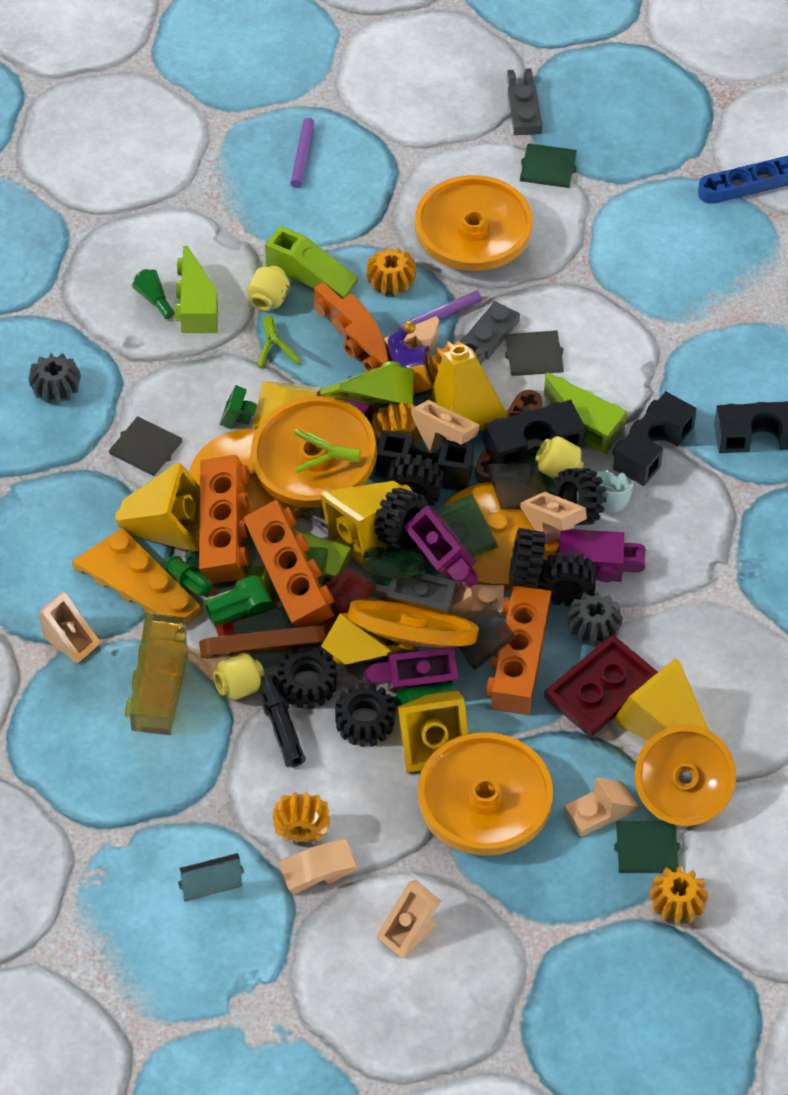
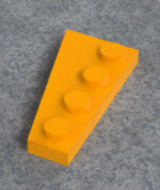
(136, 577)

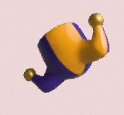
(411, 358)

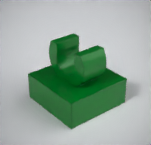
(237, 408)

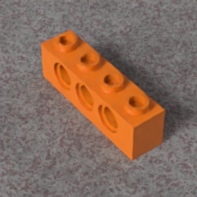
(221, 498)
(265, 526)
(517, 693)

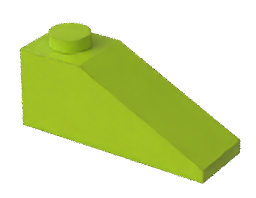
(376, 386)

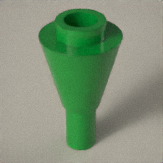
(149, 286)
(408, 694)

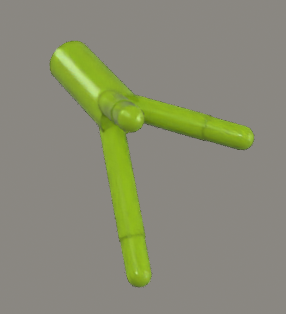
(271, 338)
(333, 451)

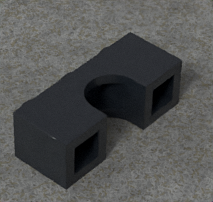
(664, 420)
(738, 422)
(508, 437)
(453, 458)

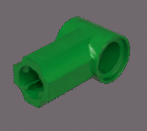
(247, 598)

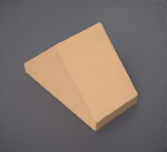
(67, 629)

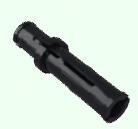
(276, 709)

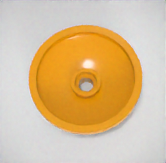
(679, 751)

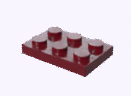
(599, 685)

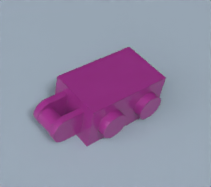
(442, 547)
(606, 552)
(414, 669)

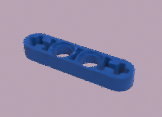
(718, 186)

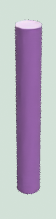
(302, 153)
(449, 308)

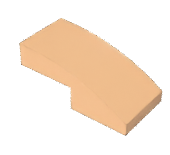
(323, 862)

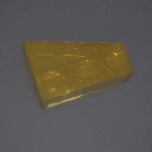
(158, 674)

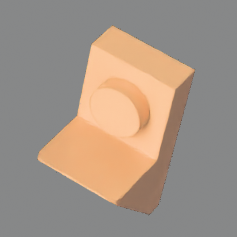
(424, 335)
(441, 424)
(552, 514)
(474, 599)
(600, 808)
(409, 919)

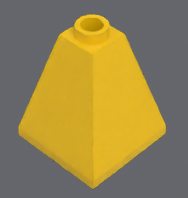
(466, 388)
(164, 510)
(352, 515)
(661, 703)

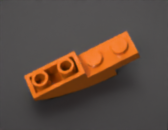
(353, 320)

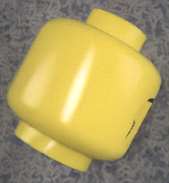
(268, 288)
(558, 455)
(238, 676)

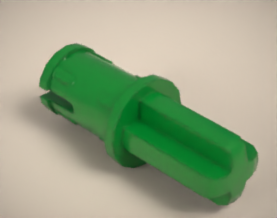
(188, 576)

